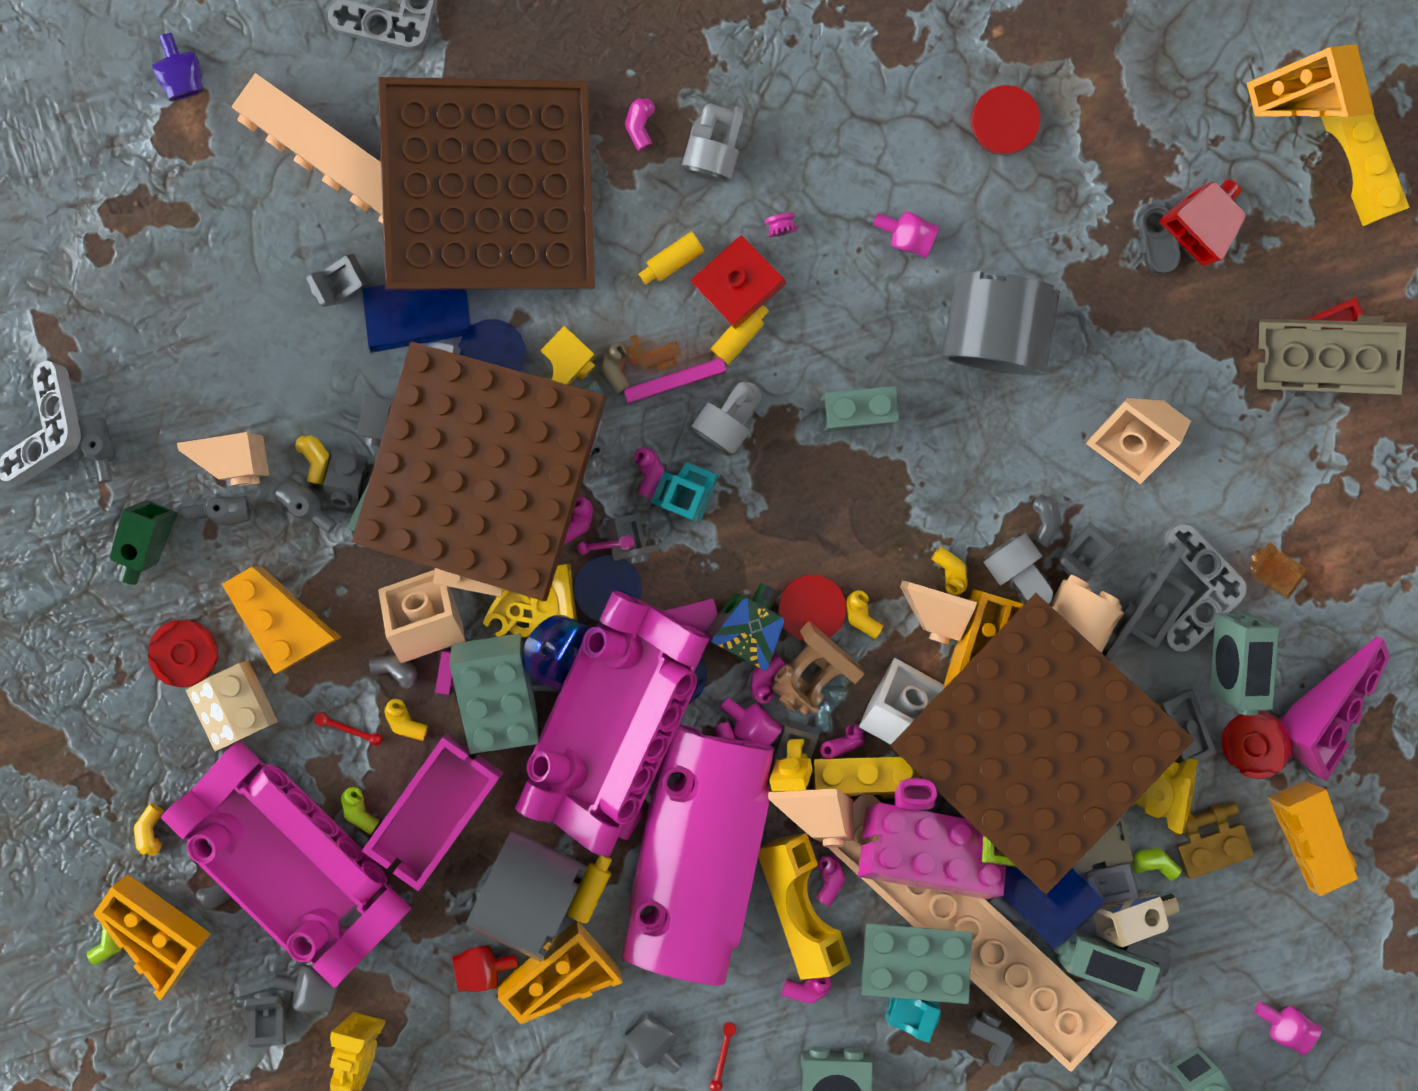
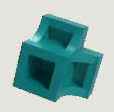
(687, 492)
(914, 1016)

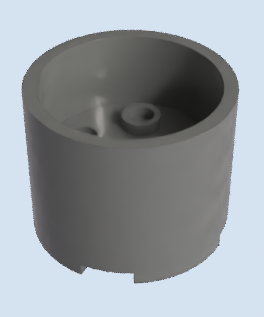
(1001, 323)
(526, 895)

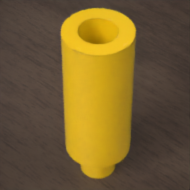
(672, 258)
(735, 340)
(590, 890)

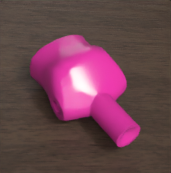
(909, 232)
(752, 723)
(915, 794)
(1290, 1027)

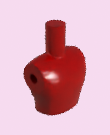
(478, 968)

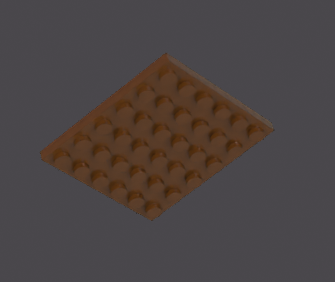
(485, 184)
(479, 470)
(1041, 743)

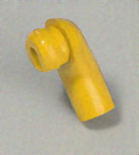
(316, 455)
(955, 571)
(858, 614)
(401, 722)
(144, 833)

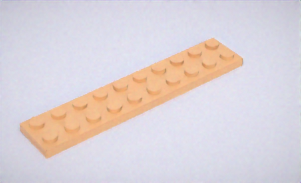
(1001, 959)

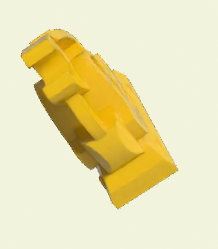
(515, 607)
(1172, 794)
(354, 1051)

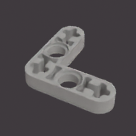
(406, 18)
(59, 433)
(1211, 594)

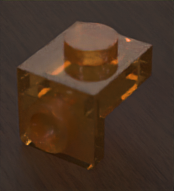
(661, 357)
(1276, 570)

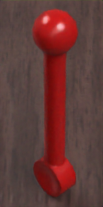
(323, 719)
(729, 1030)

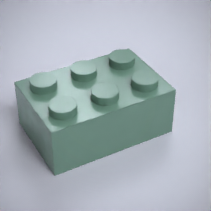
(494, 693)
(916, 963)

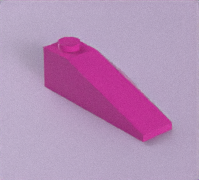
(1324, 714)

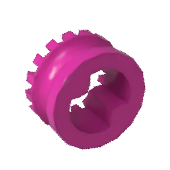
(781, 223)

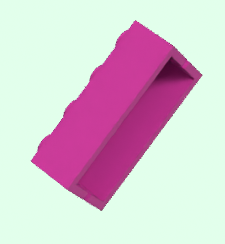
(432, 811)
(927, 852)

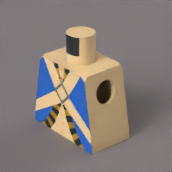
(1135, 918)

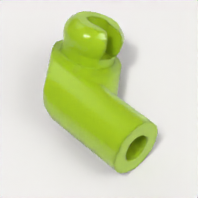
(354, 810)
(1155, 859)
(104, 950)

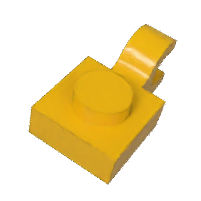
(792, 772)

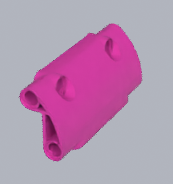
(612, 722)
(698, 856)
(286, 862)

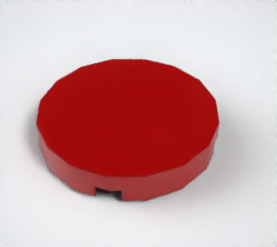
(1005, 120)
(812, 600)
(182, 653)
(1256, 745)

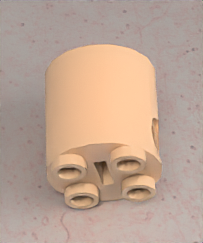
(1087, 612)

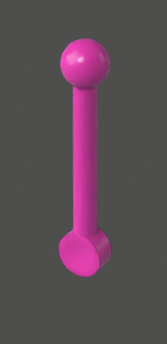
(625, 542)

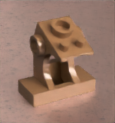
(804, 695)

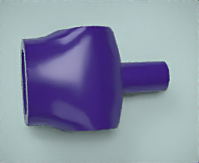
(178, 72)

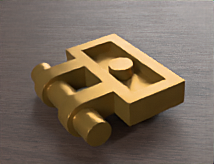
(1215, 849)

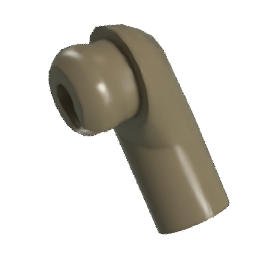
(613, 365)

